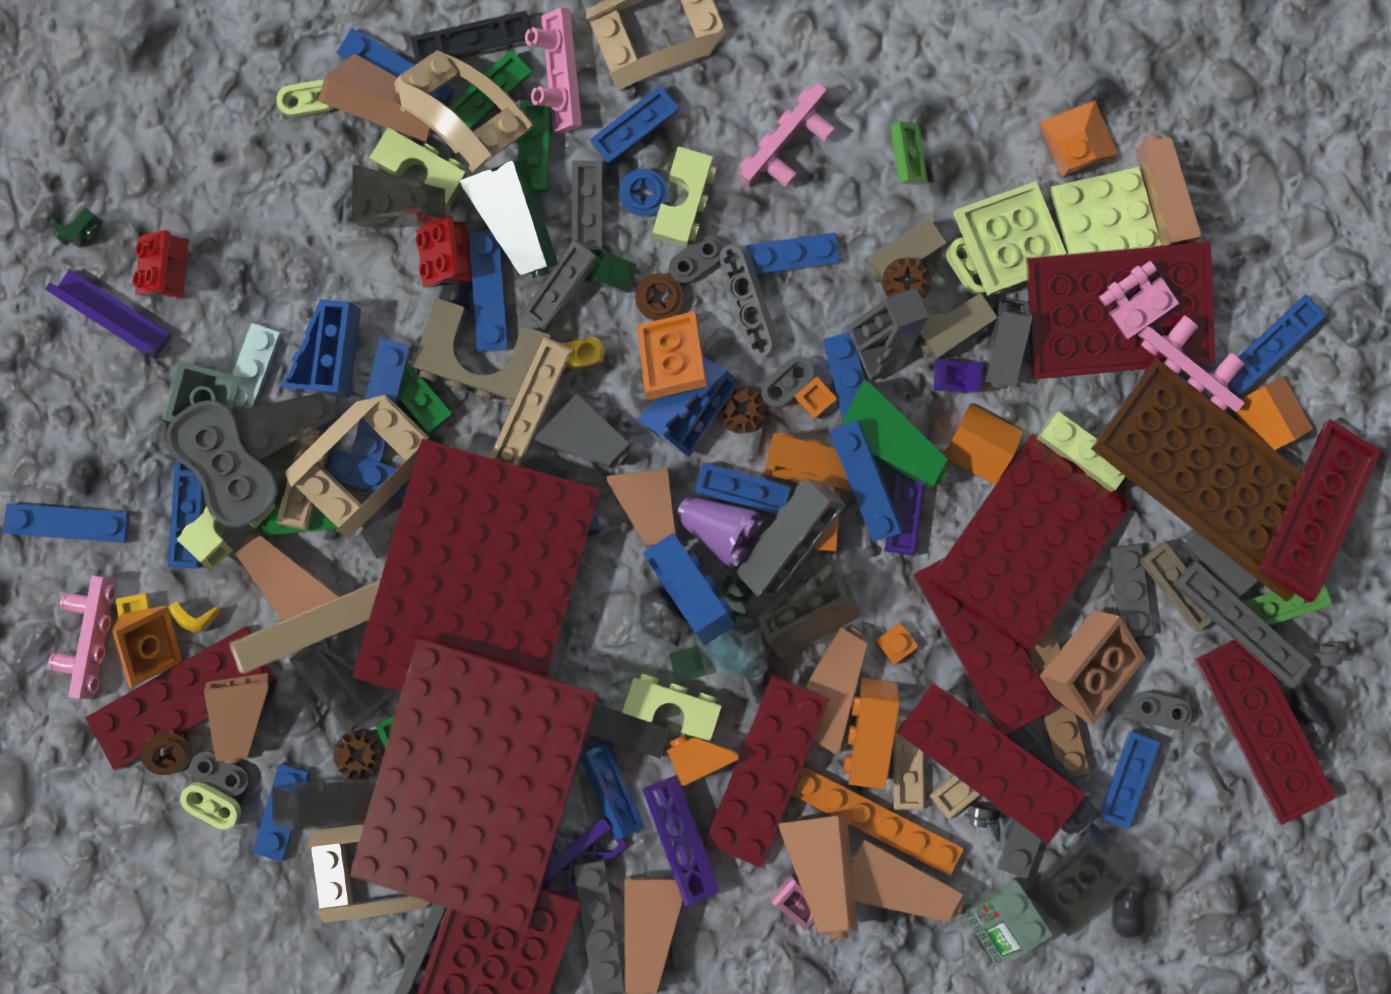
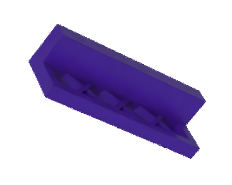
(110, 313)
(685, 840)
(578, 847)

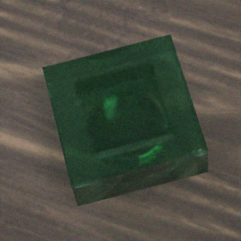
(687, 664)

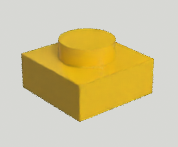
(133, 603)

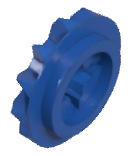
(633, 183)

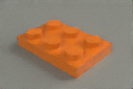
(671, 355)

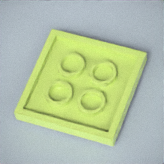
(1105, 212)
(1005, 232)

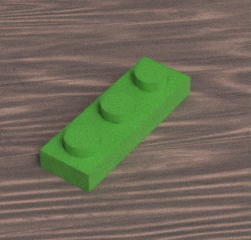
(1274, 609)

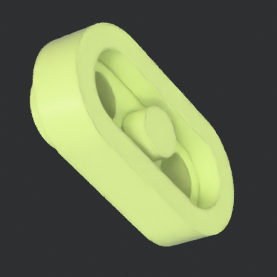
(307, 96)
(964, 268)
(211, 807)

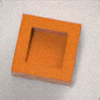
(815, 397)
(896, 643)

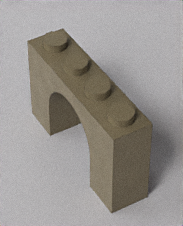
(940, 331)
(439, 357)

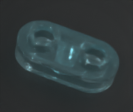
(719, 650)

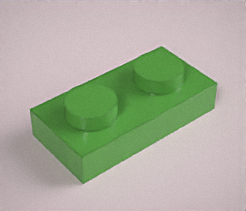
(908, 153)

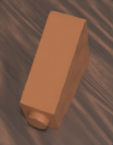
(646, 502)
(234, 714)

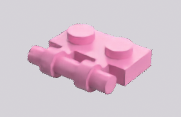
(1143, 307)

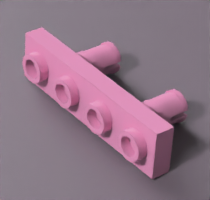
(561, 70)
(789, 123)
(1199, 379)
(91, 647)

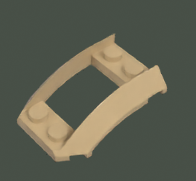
(621, 55)
(477, 146)
(327, 492)
(334, 879)

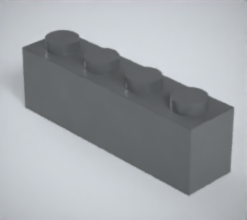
(790, 538)

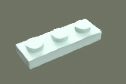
(254, 364)

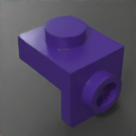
(958, 376)

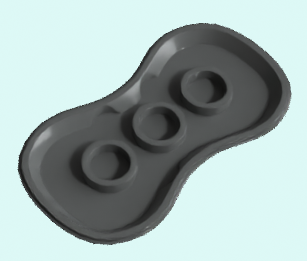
(232, 481)

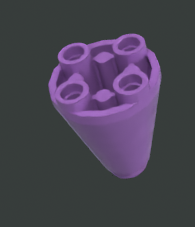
(721, 527)

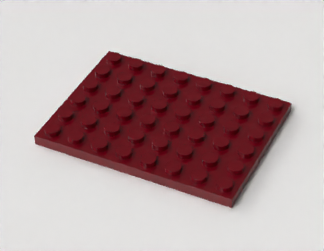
(476, 564)
(473, 784)

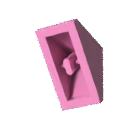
(792, 902)

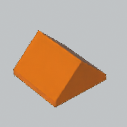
(1273, 414)
(983, 444)
(146, 643)

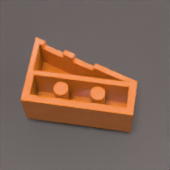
(800, 459)
(872, 733)

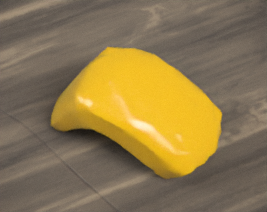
(585, 353)
(192, 624)

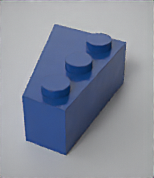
(327, 351)
(686, 416)
(690, 589)

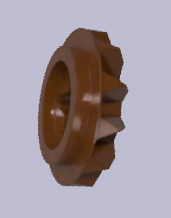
(897, 270)
(663, 284)
(755, 411)
(358, 740)
(166, 763)

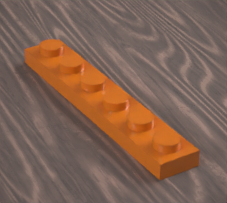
(877, 821)

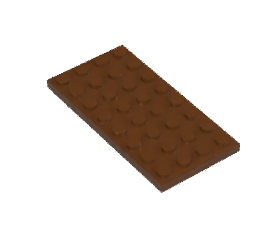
(1201, 466)

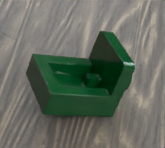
(80, 230)
(612, 272)
(737, 596)

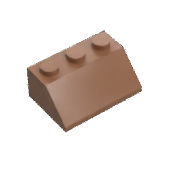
(1093, 665)

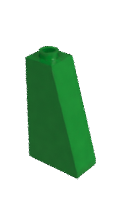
(895, 439)

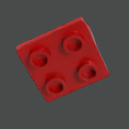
(443, 252)
(161, 265)

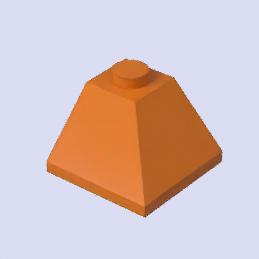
(1078, 139)
(698, 757)

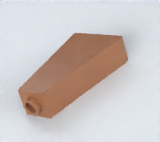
(370, 94)
(1167, 191)
(282, 579)
(837, 678)
(824, 871)
(899, 886)
(650, 921)

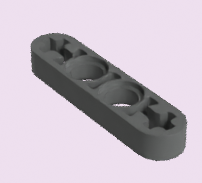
(744, 302)

